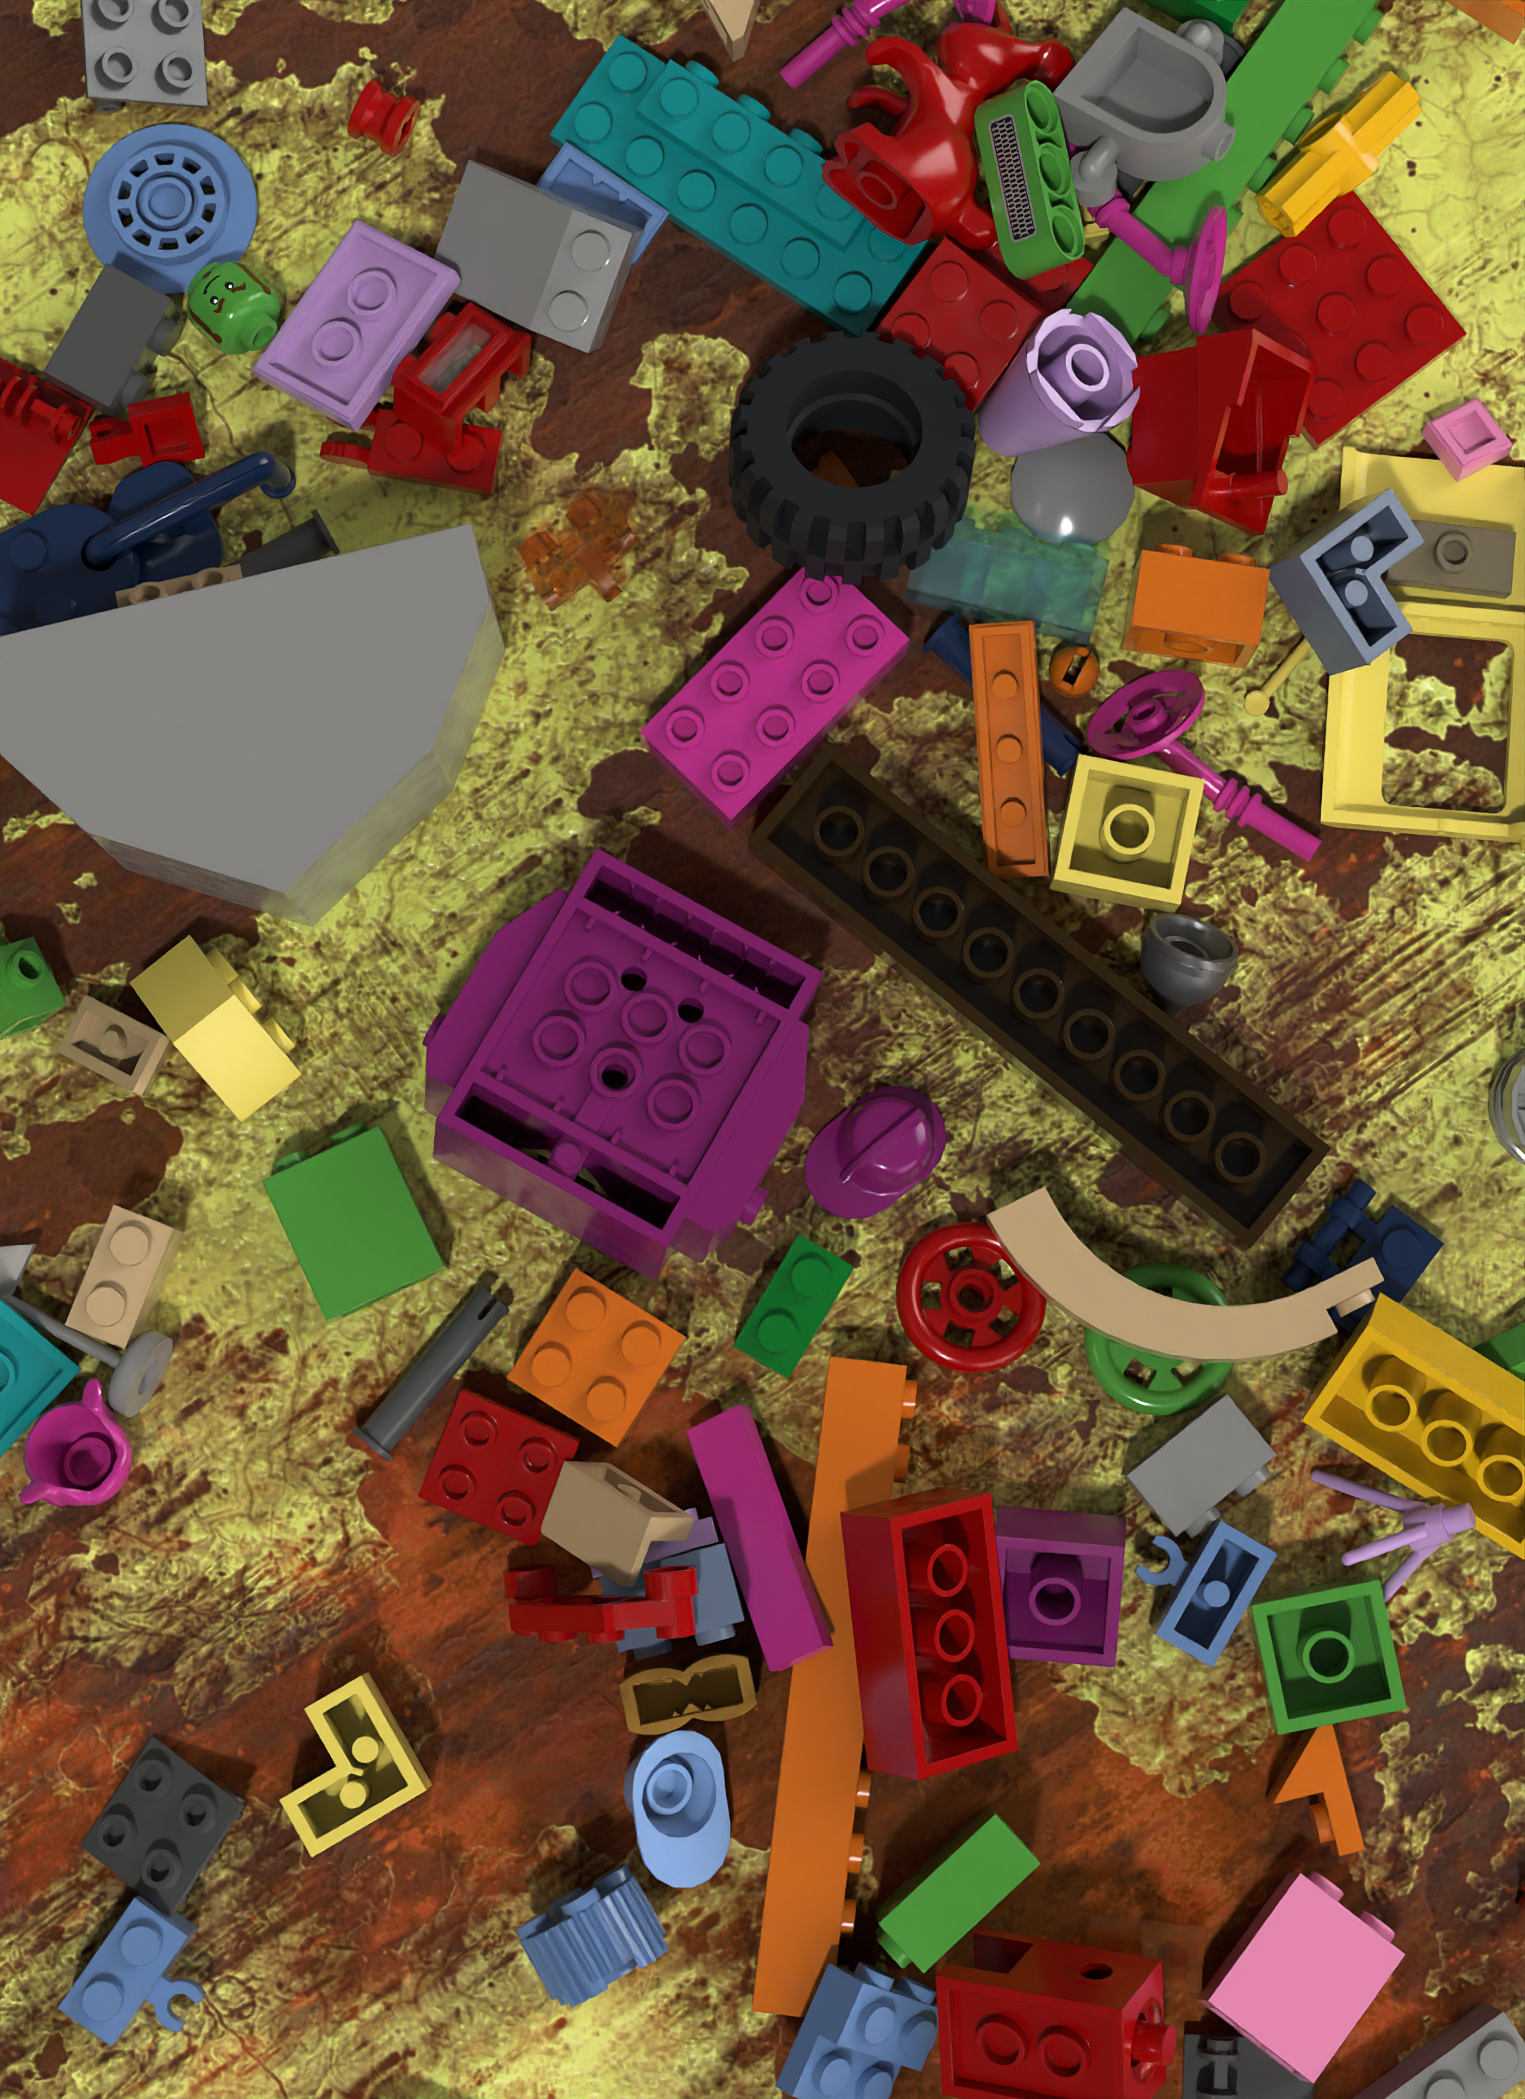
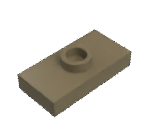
(1458, 561)

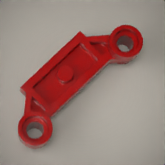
(601, 1617)

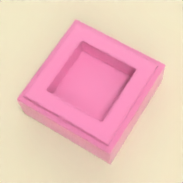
(1467, 439)

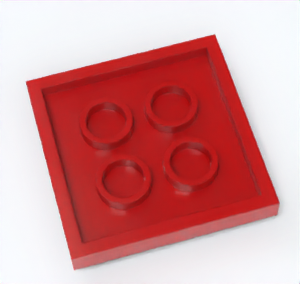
(1348, 306)

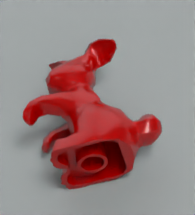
(927, 168)

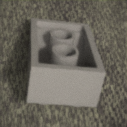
(537, 256)

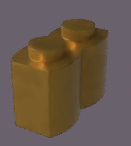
(669, 1696)

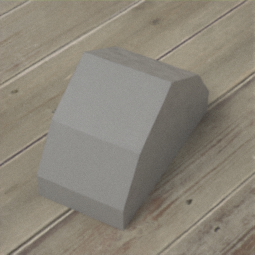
(262, 724)

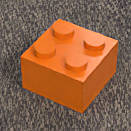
(1195, 606)
(597, 1358)

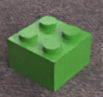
(1325, 1654)

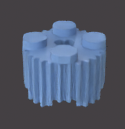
(592, 1937)

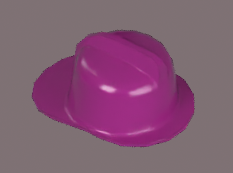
(875, 1152)

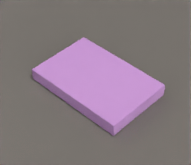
(356, 325)

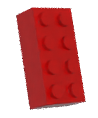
(929, 1632)

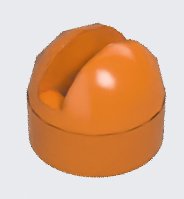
(1061, 664)

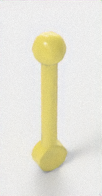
(1257, 701)

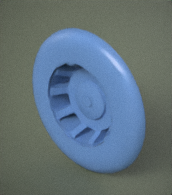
(169, 205)

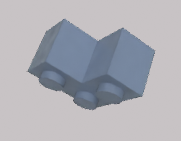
(1336, 585)
(714, 1607)

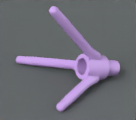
(1423, 1527)

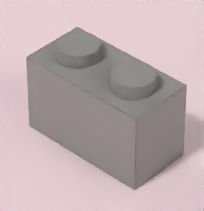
(1200, 1467)

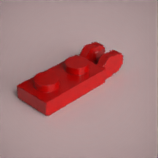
(412, 457)

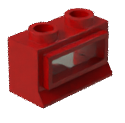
(457, 373)

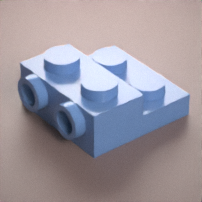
(860, 2035)

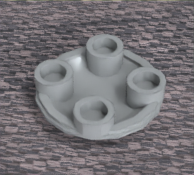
(1073, 490)

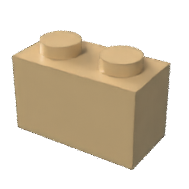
(124, 1277)

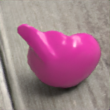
(77, 1453)

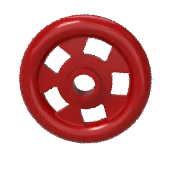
(927, 1326)

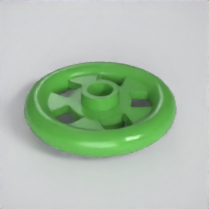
(1165, 1393)

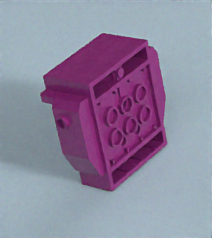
(702, 1101)

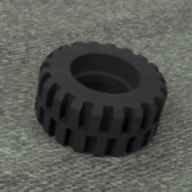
(866, 389)

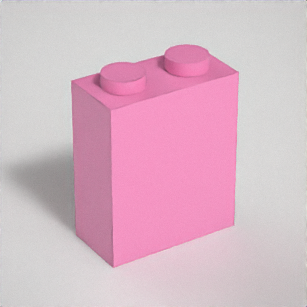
(1302, 1974)

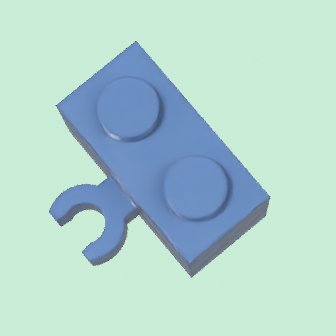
(1207, 1590)
(131, 1971)

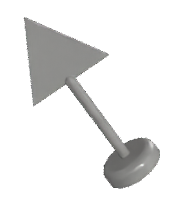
(135, 1372)

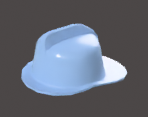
(679, 1808)

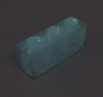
(1013, 580)

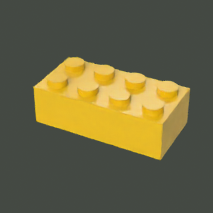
(1429, 1417)

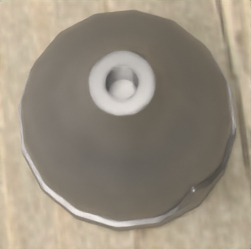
(1185, 961)

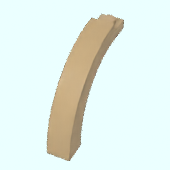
(1159, 1325)

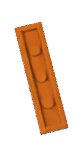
(1010, 749)

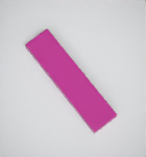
(759, 1538)

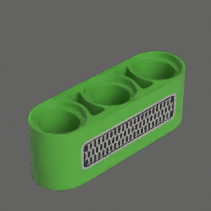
(1029, 180)

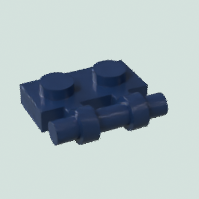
(1395, 1243)

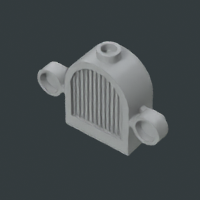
(1145, 105)

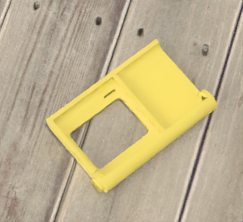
(1358, 696)

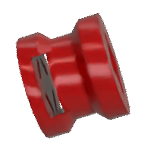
(383, 118)

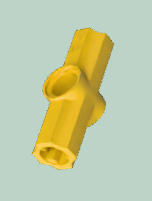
(1338, 154)

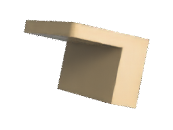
(610, 1519)

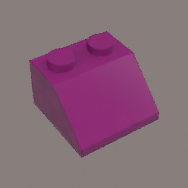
(1061, 1584)

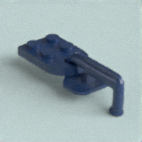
(152, 533)

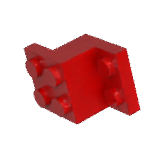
(976, 313)

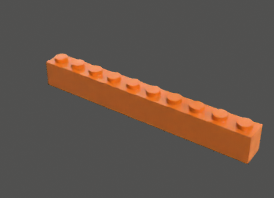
(824, 1723)

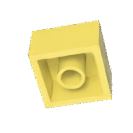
(1126, 834)

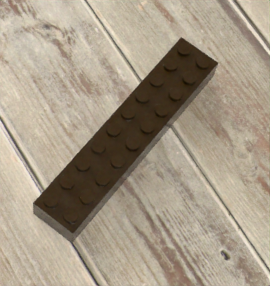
(1037, 998)

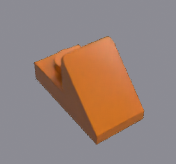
(1318, 1769)

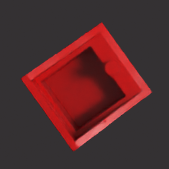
(1219, 424)

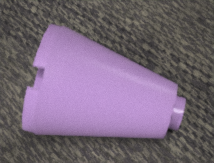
(1061, 386)

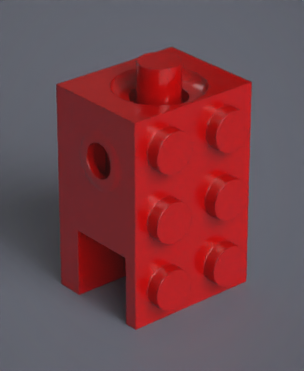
(1051, 2022)

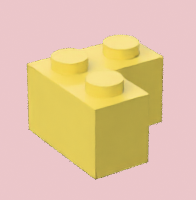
(215, 1028)
(372, 1767)

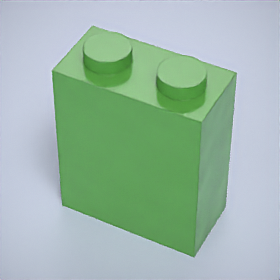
(353, 1221)
(953, 1890)

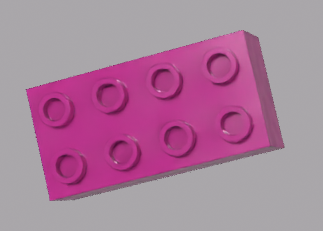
(773, 693)

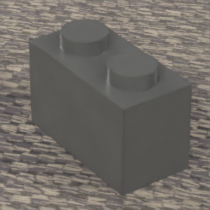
(114, 343)

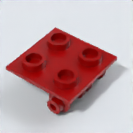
(35, 435)
(497, 1466)

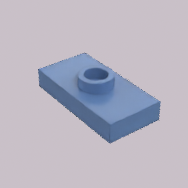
(590, 184)

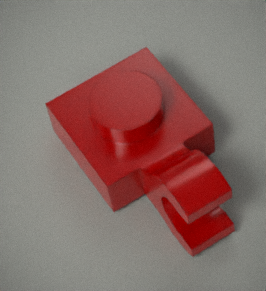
(155, 431)

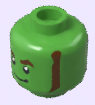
(232, 307)

